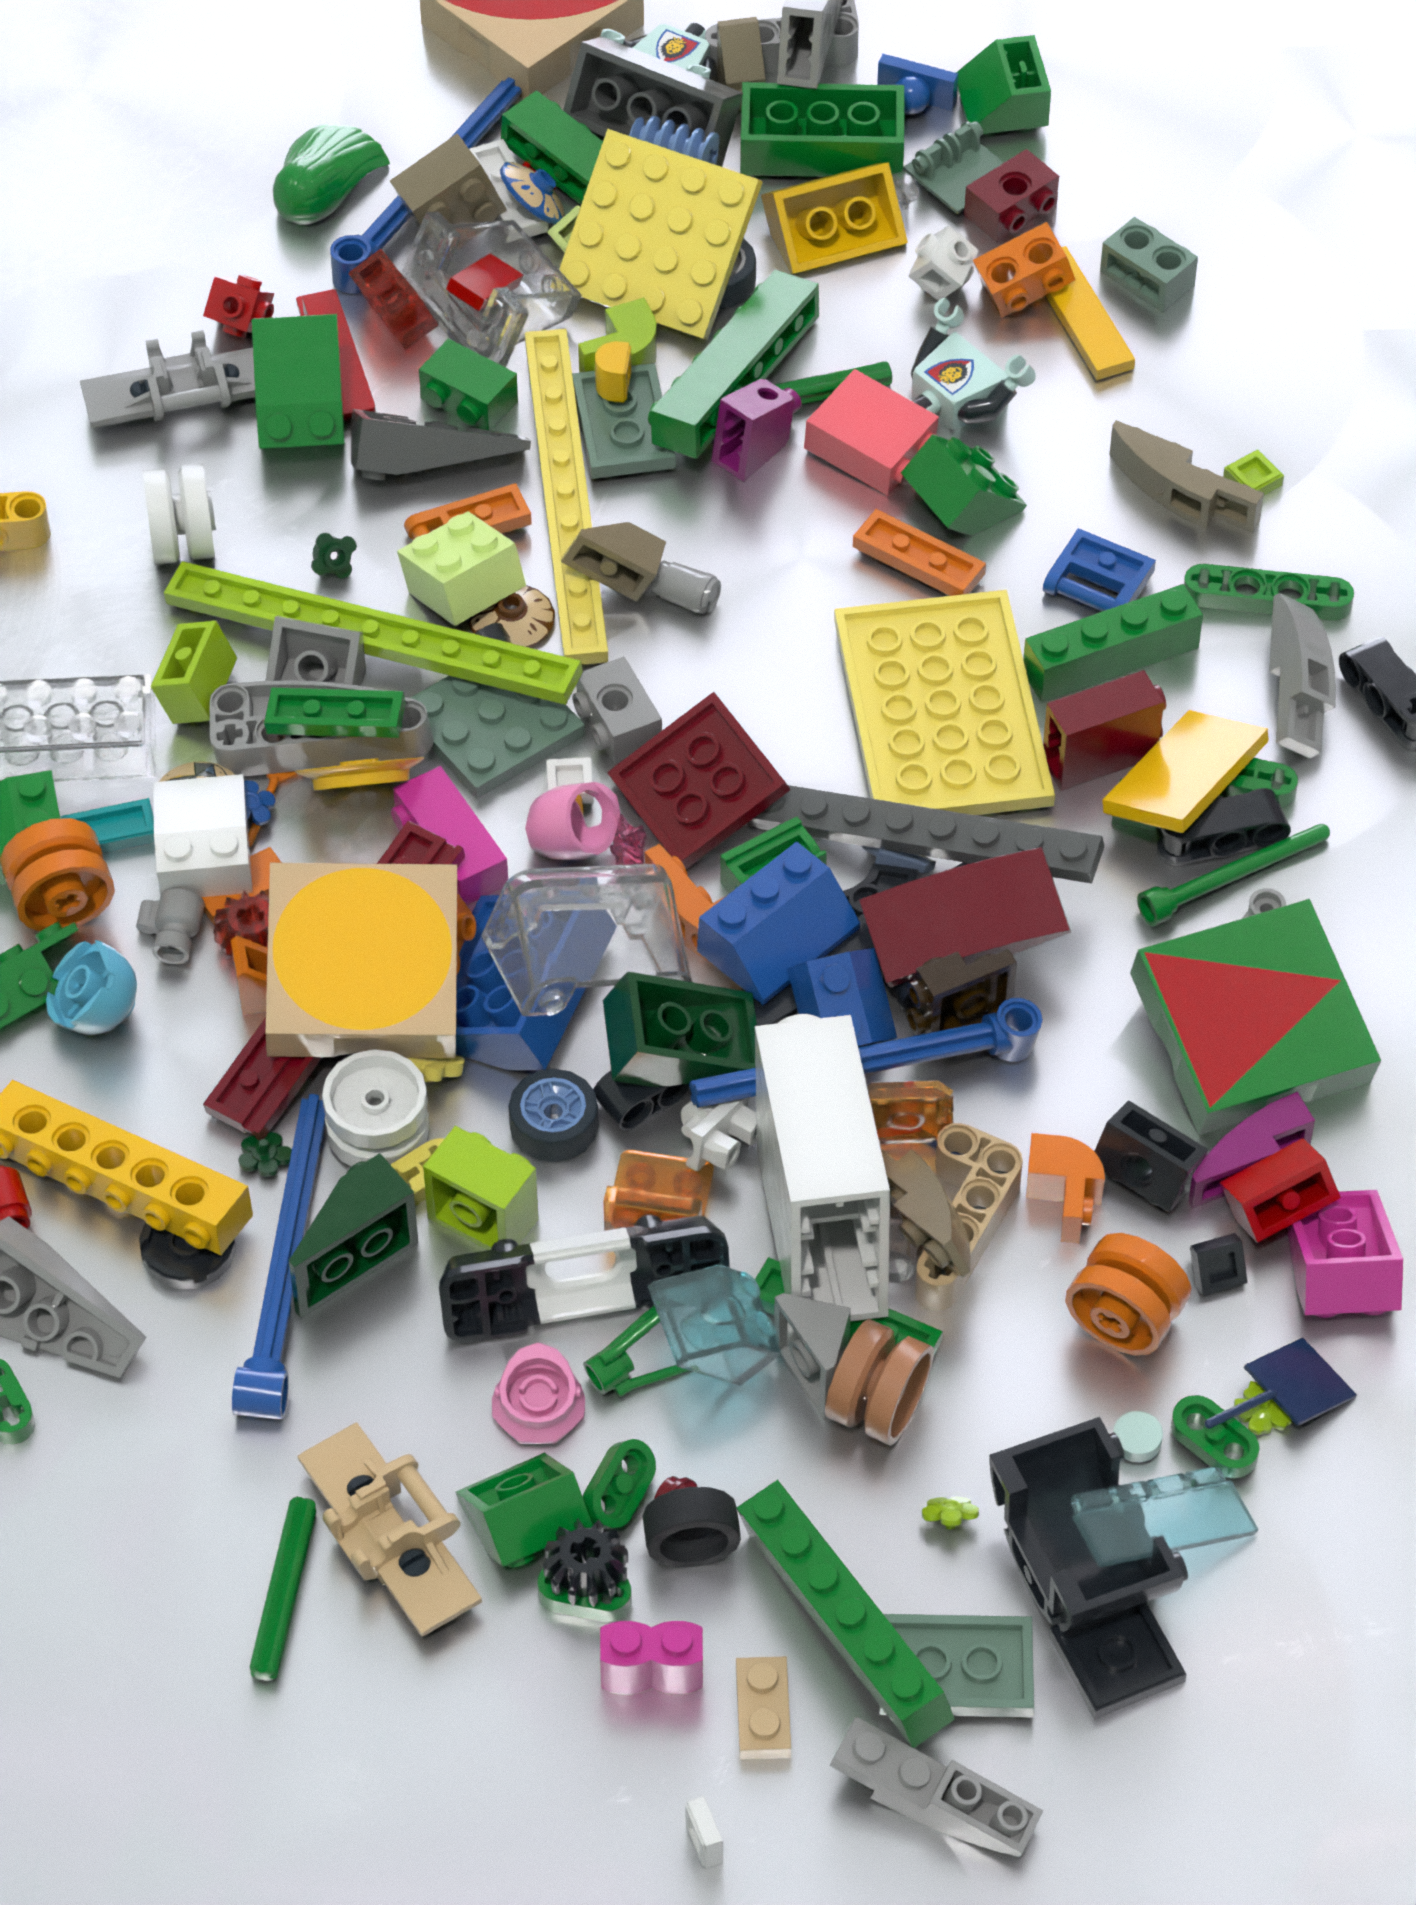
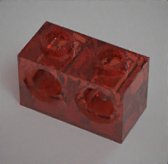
(393, 299)

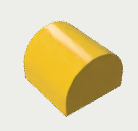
(613, 371)

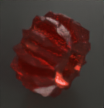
(242, 918)

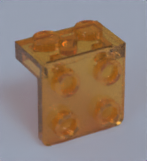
(656, 1187)

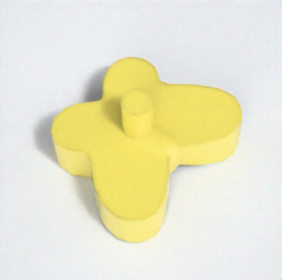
(436, 1068)

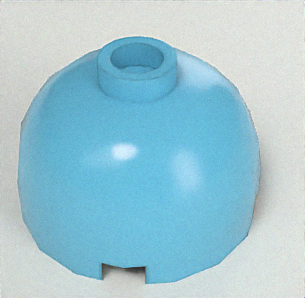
(93, 989)

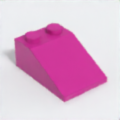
(1347, 1258)

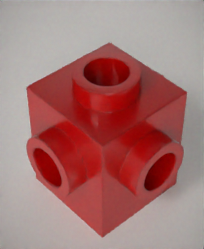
(237, 303)

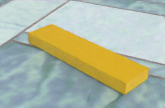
(1090, 326)

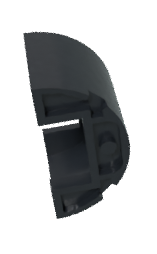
(1050, 1552)

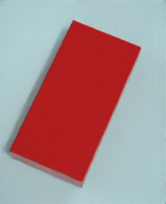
(479, 279)

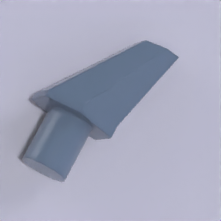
(901, 859)

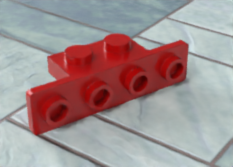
(355, 387)

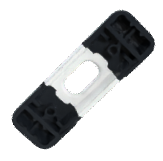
(508, 1291)

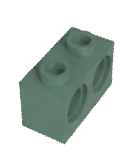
(1148, 264)

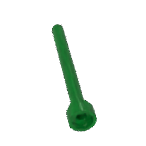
(1159, 903)

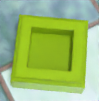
(1255, 472)

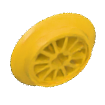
(360, 773)

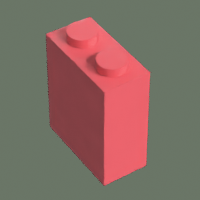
(869, 431)

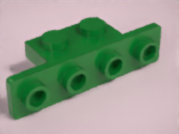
(26, 974)

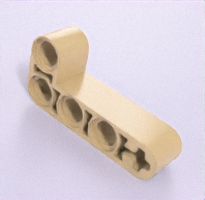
(978, 1187)

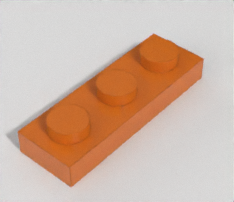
(918, 554)

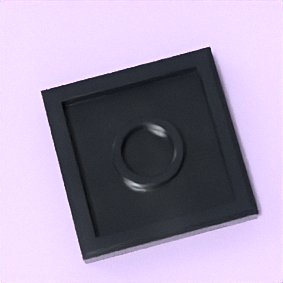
(1118, 1659)

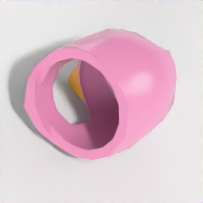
(558, 826)

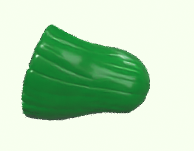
(323, 170)

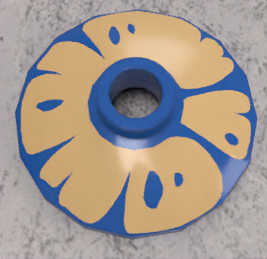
(533, 191)

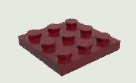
(698, 780)

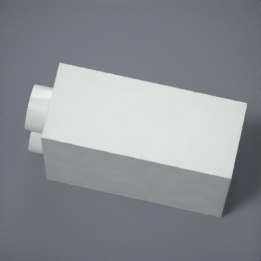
(822, 1164)

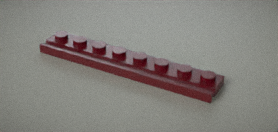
(261, 1087)

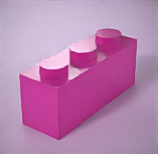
(440, 808)

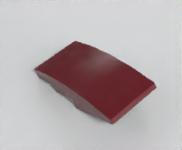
(967, 911)

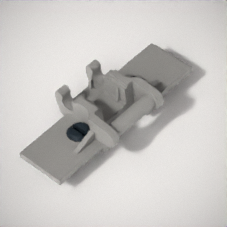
(170, 384)

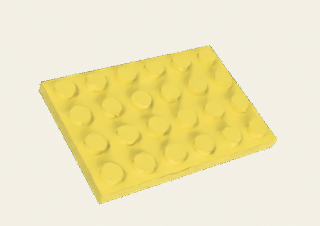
(944, 704)

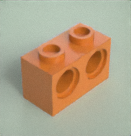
(1024, 270)

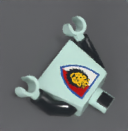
(678, 47)
(958, 379)

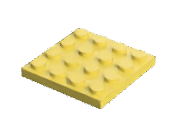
(659, 232)

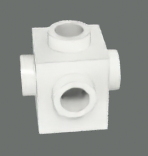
(943, 262)

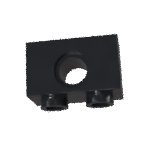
(1149, 1155)

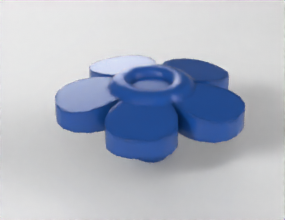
(258, 803)

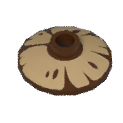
(524, 615)

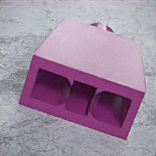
(753, 427)

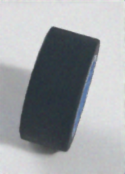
(547, 1094)

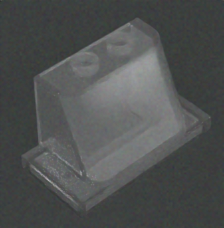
(536, 305)

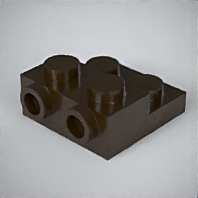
(958, 994)

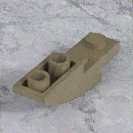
(1168, 477)
(927, 1212)

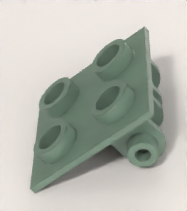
(953, 164)

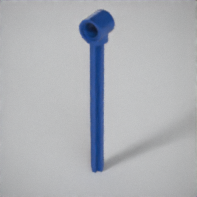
(352, 250)
(992, 1034)
(263, 1381)

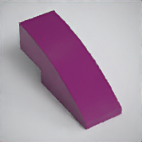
(1250, 1142)

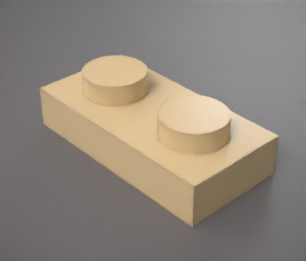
(763, 1708)

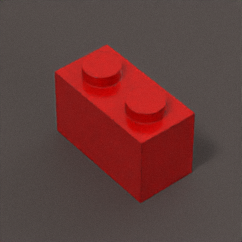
(1280, 1190)

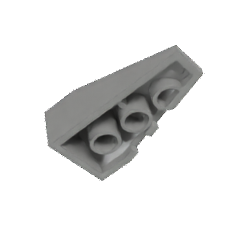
(58, 1310)

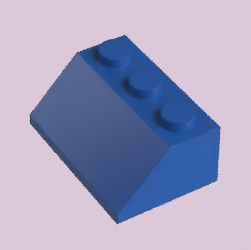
(776, 921)

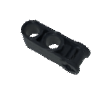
(1384, 685)
(1227, 828)

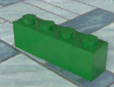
(552, 142)
(1112, 643)

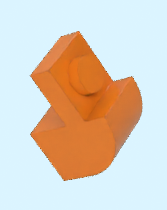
(1066, 1173)

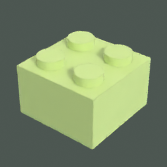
(461, 568)

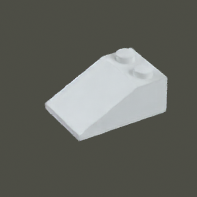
(202, 835)

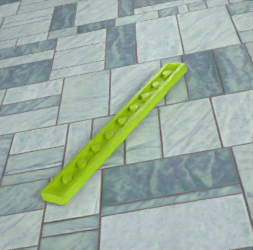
(384, 633)

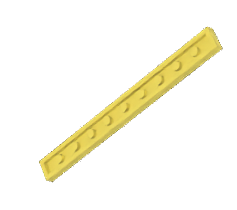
(564, 492)

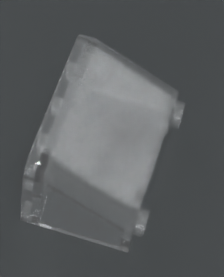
(583, 930)

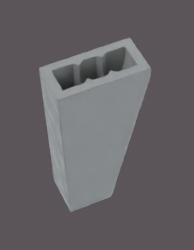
(805, 40)

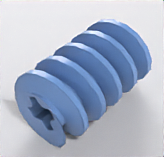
(679, 141)

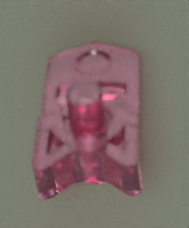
(628, 843)

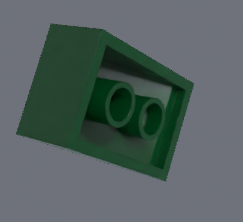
(677, 1030)
(354, 1234)

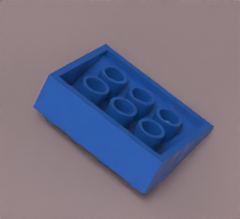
(488, 1017)

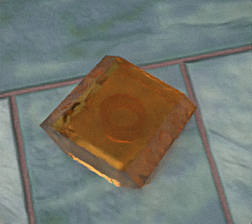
(910, 1110)

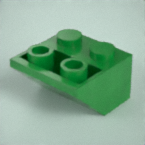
(1006, 86)
(962, 485)

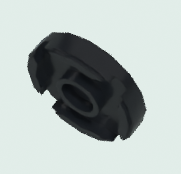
(178, 1263)

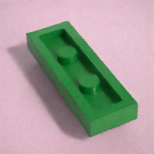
(335, 712)

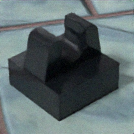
(1218, 1264)

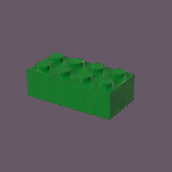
(820, 129)

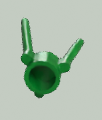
(612, 1365)

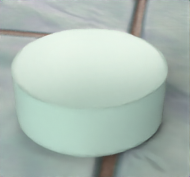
(1139, 1435)

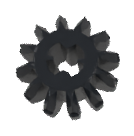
(585, 1562)

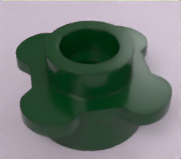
(322, 550)

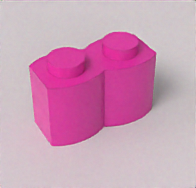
(651, 1657)

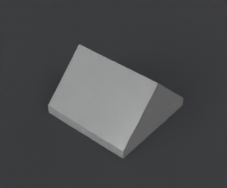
(315, 653)
(811, 1342)

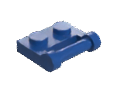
(1102, 564)

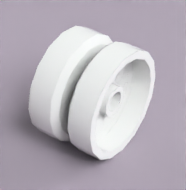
(179, 514)
(375, 1107)

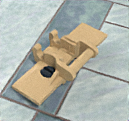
(376, 1538)

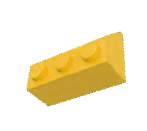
(835, 217)

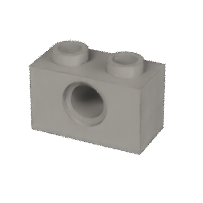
(616, 708)

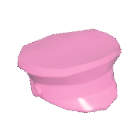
(538, 1396)

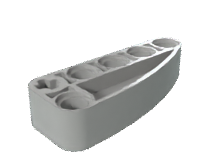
(247, 749)

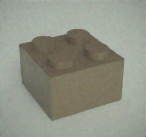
(449, 183)

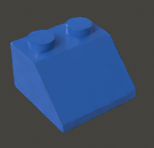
(846, 986)

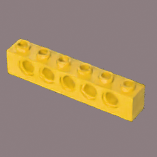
(122, 1169)

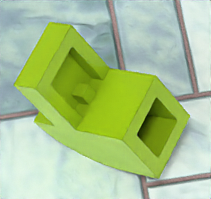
(624, 323)

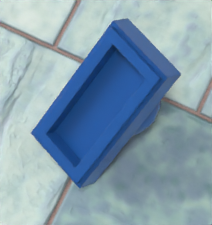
(922, 83)

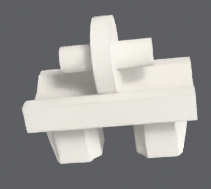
(713, 1131)

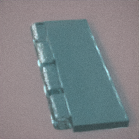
(1182, 1507)

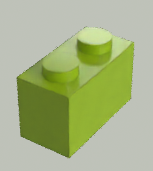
(192, 669)

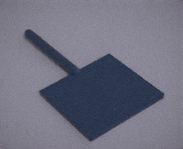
(1296, 1381)

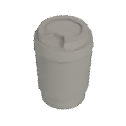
(686, 587)

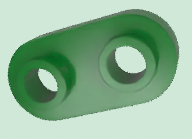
(1214, 1443)
(618, 1489)

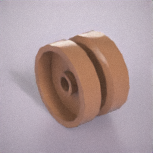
(879, 1382)

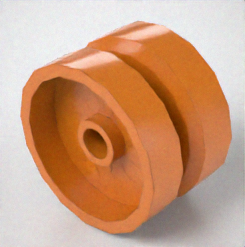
(57, 874)
(1128, 1294)

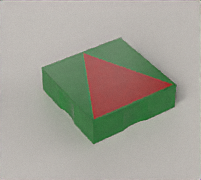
(1254, 1015)

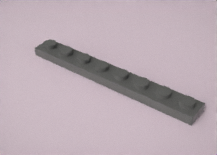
(931, 831)

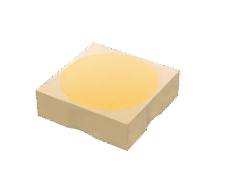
(361, 959)

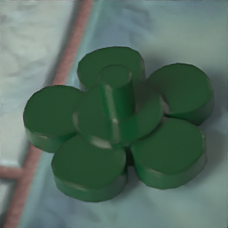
(264, 1154)

